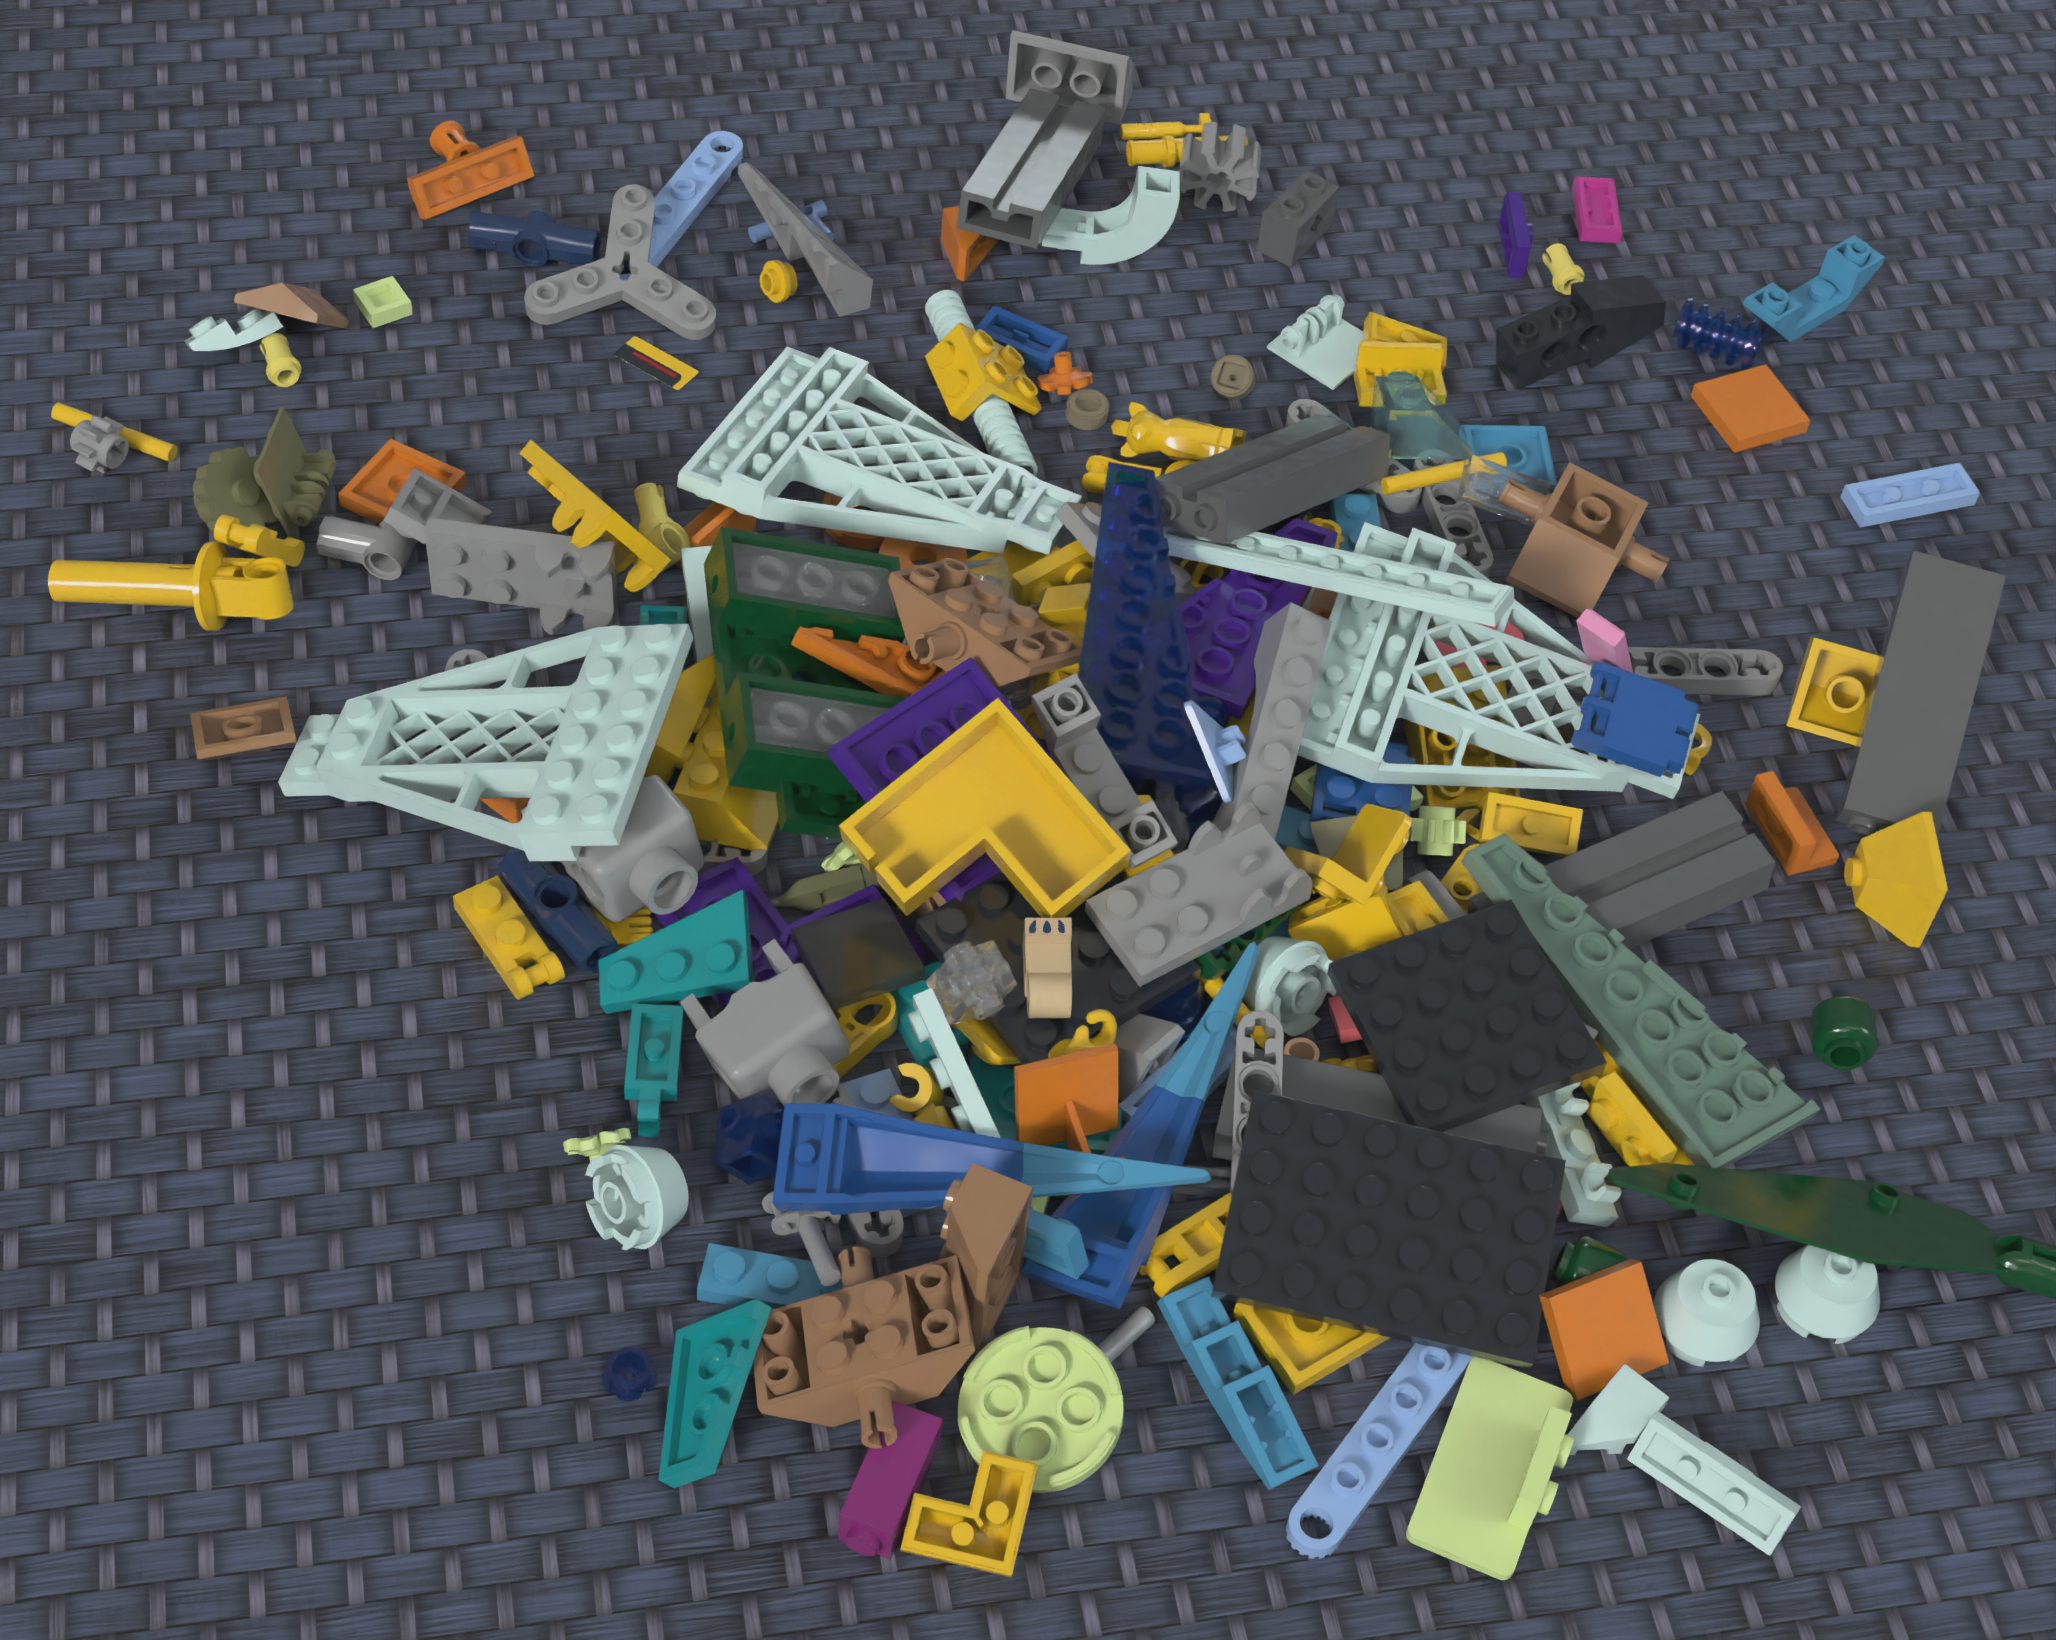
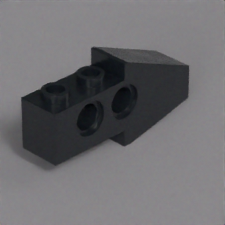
(1585, 327)

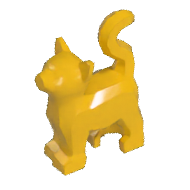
(1173, 437)

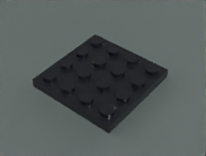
(1099, 978)
(1465, 1018)

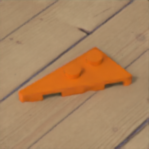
(873, 661)

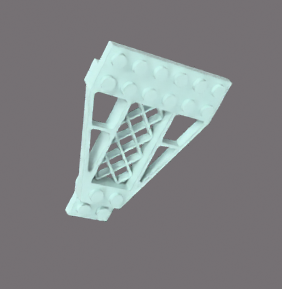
(809, 407)
(1373, 661)
(589, 764)

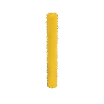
(136, 440)
(1432, 475)

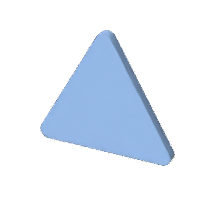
(1219, 745)

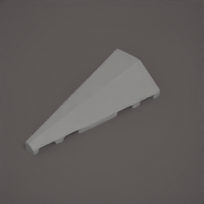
(839, 276)

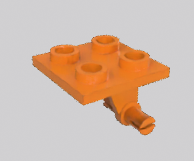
(1067, 1098)

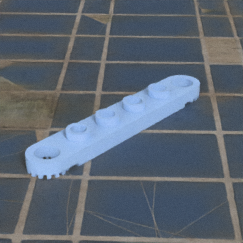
(691, 191)
(1375, 1446)

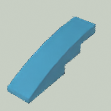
(1237, 1385)

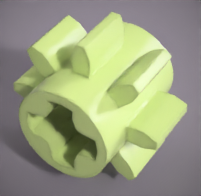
(1437, 830)

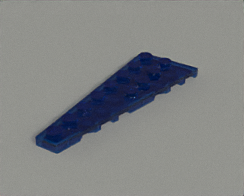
(1136, 639)

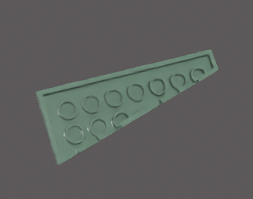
(1681, 1063)

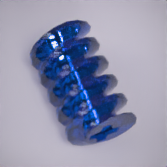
(1718, 334)

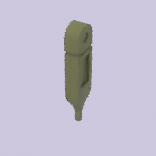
(827, 888)

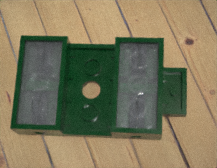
(780, 726)

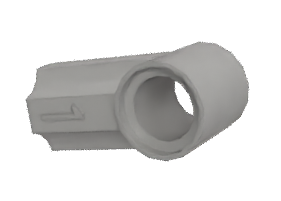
(376, 547)

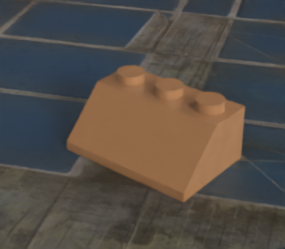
(989, 1237)

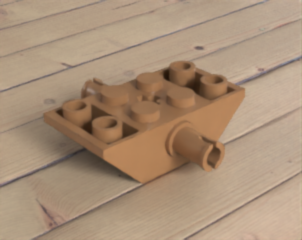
(1578, 539)
(959, 616)
(865, 1346)

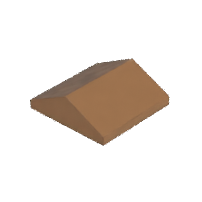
(293, 302)
(242, 729)

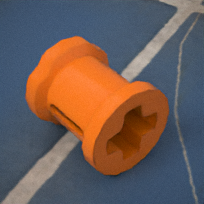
(454, 147)

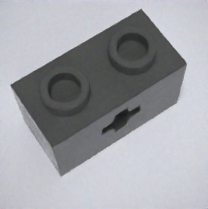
(1298, 218)

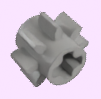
(99, 444)

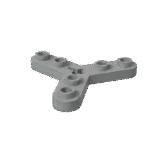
(600, 283)

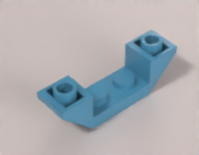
(1841, 278)

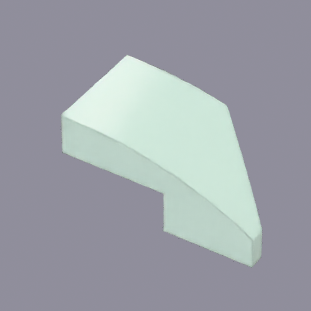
(1618, 1413)

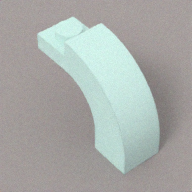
(1122, 230)

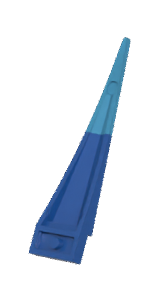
(878, 1162)
(1123, 1224)

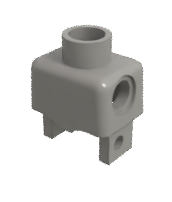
(650, 865)
(774, 1036)

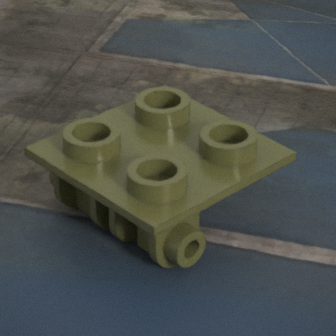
(292, 476)

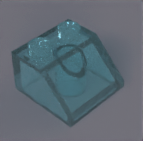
(1416, 420)

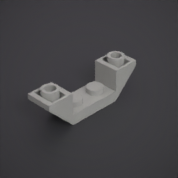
(1077, 748)

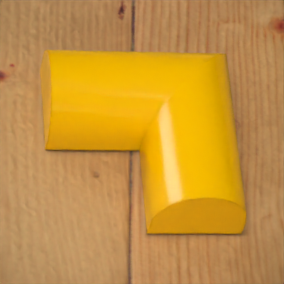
(981, 1534)

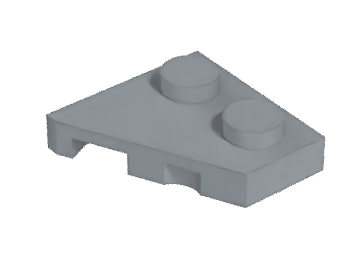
(428, 498)

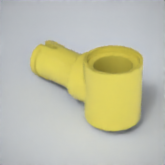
(656, 524)

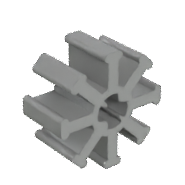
(1219, 166)

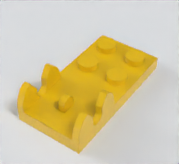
(597, 520)

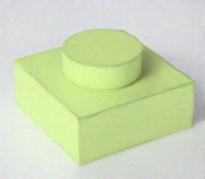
(382, 301)

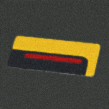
(656, 363)

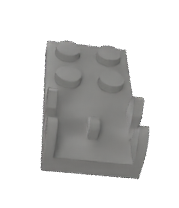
(524, 571)
(1199, 897)

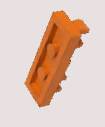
(470, 177)

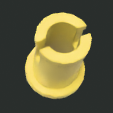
(1562, 268)
(282, 367)

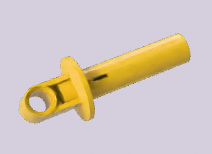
(213, 585)

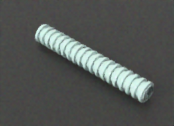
(994, 415)

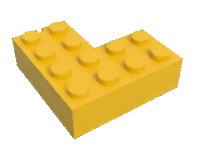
(993, 795)

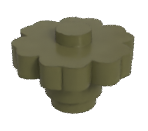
(231, 489)

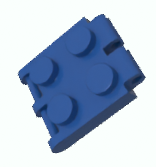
(1636, 721)
(1351, 794)

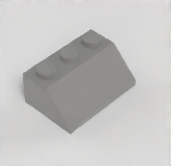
(1071, 72)

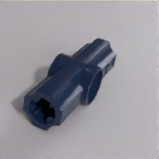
(534, 238)
(571, 923)

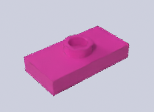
(1597, 209)

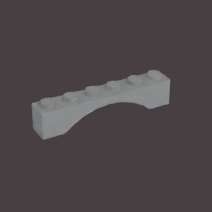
(1285, 683)

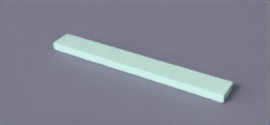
(1351, 574)

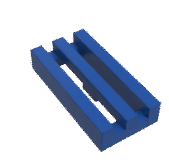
(1021, 330)

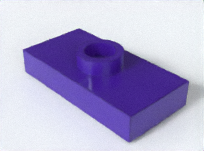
(1515, 234)

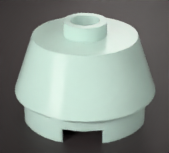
(1290, 982)
(636, 1195)
(1827, 1294)
(1707, 1312)

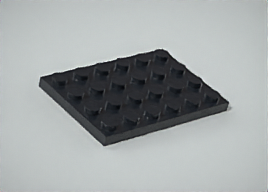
(1390, 1229)

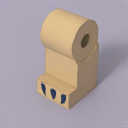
(1047, 967)

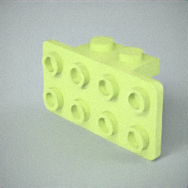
(1493, 1468)

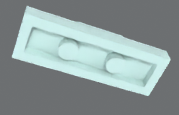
(1584, 1189)
(1714, 1483)

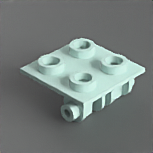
(1321, 343)

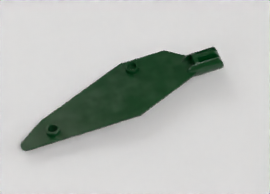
(1850, 1219)

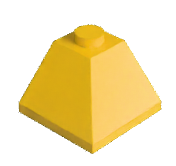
(1899, 877)

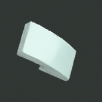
(218, 335)

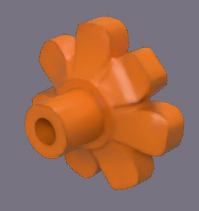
(1064, 376)

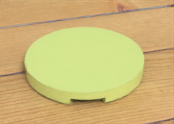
(1043, 1401)

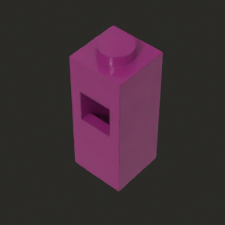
(886, 1483)

